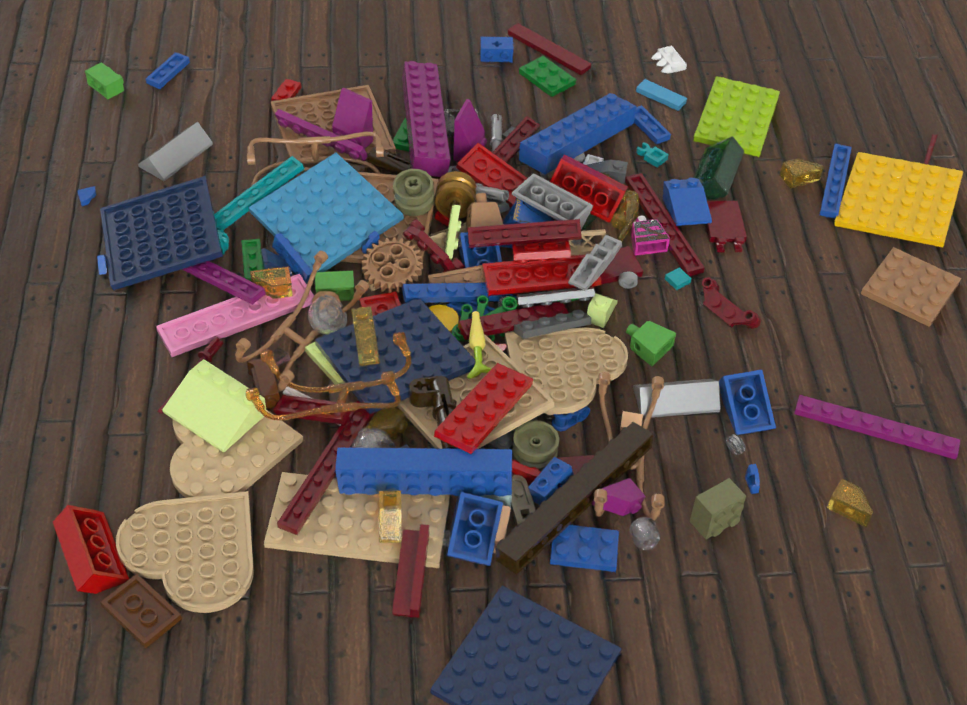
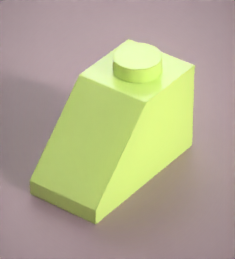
(601, 309)

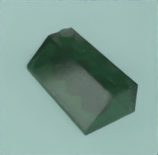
(719, 167)

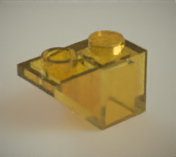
(390, 517)

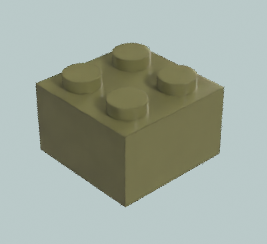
(717, 509)

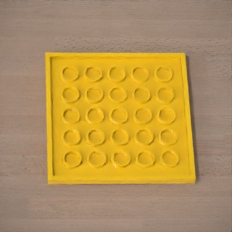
(899, 199)

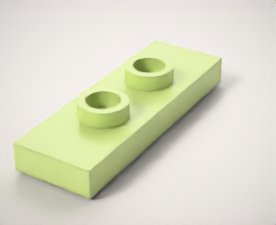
(454, 226)

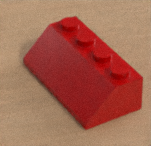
(590, 186)
(89, 549)

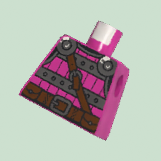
(648, 237)

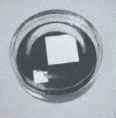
(735, 444)

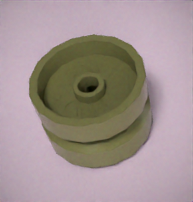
(413, 192)
(535, 444)

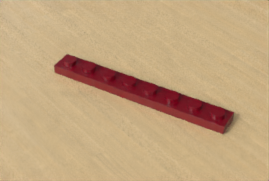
(655, 210)
(322, 473)

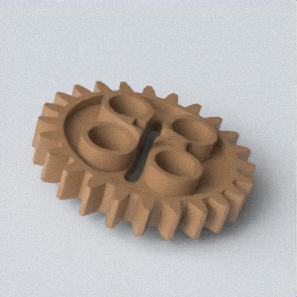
(392, 264)

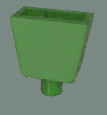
(650, 341)

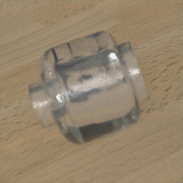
(645, 533)

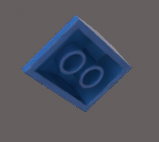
(686, 201)
(477, 255)
(747, 402)
(474, 528)

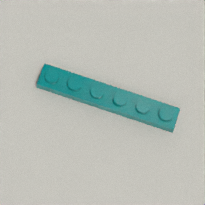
(261, 189)

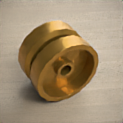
(455, 189)

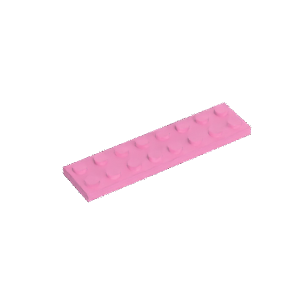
(227, 319)

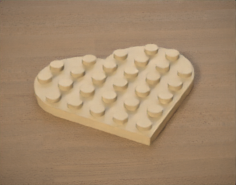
(568, 363)
(205, 470)
(194, 546)

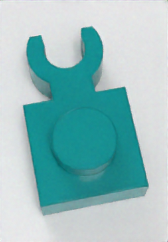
(652, 155)

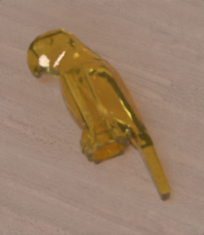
(627, 213)

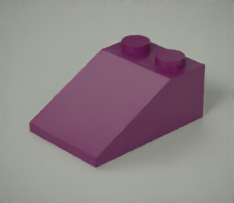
(353, 116)
(467, 131)

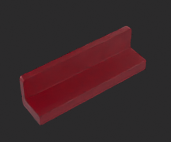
(411, 572)

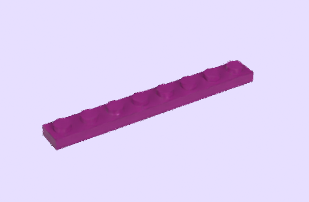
(877, 427)

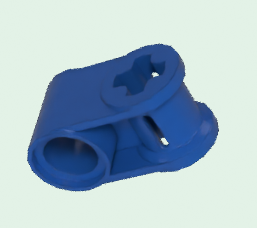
(564, 421)

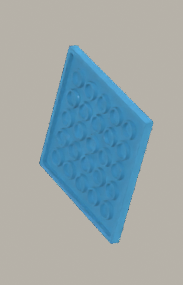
(327, 211)

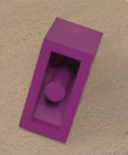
(623, 498)

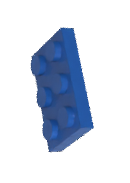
(586, 548)

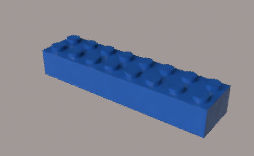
(577, 133)
(424, 471)

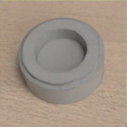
(628, 279)

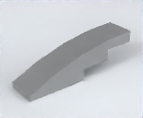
(595, 262)

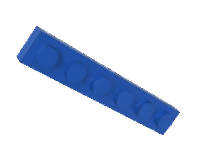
(835, 181)
(448, 292)

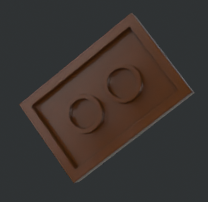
(141, 610)

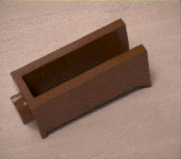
(264, 381)

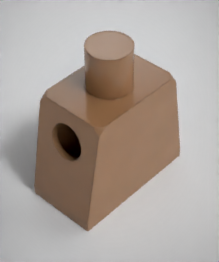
(483, 213)

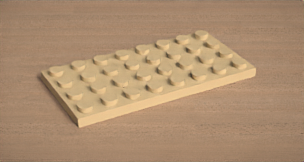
(350, 523)

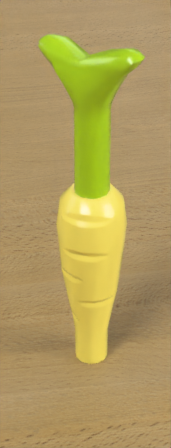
(477, 344)

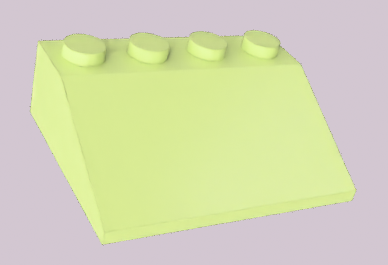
(213, 406)

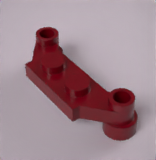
(424, 242)
(726, 309)

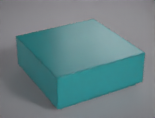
(678, 278)

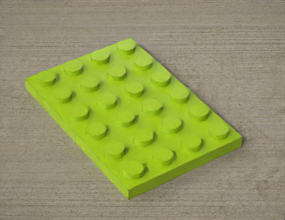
(738, 112)

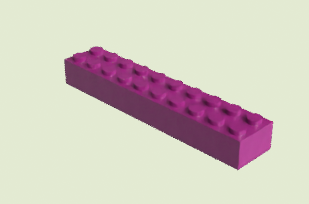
(425, 118)

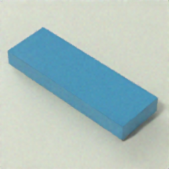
(661, 94)

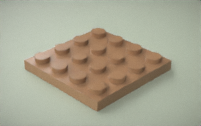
(911, 286)

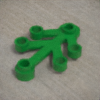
(507, 301)

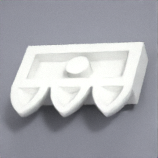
(669, 60)

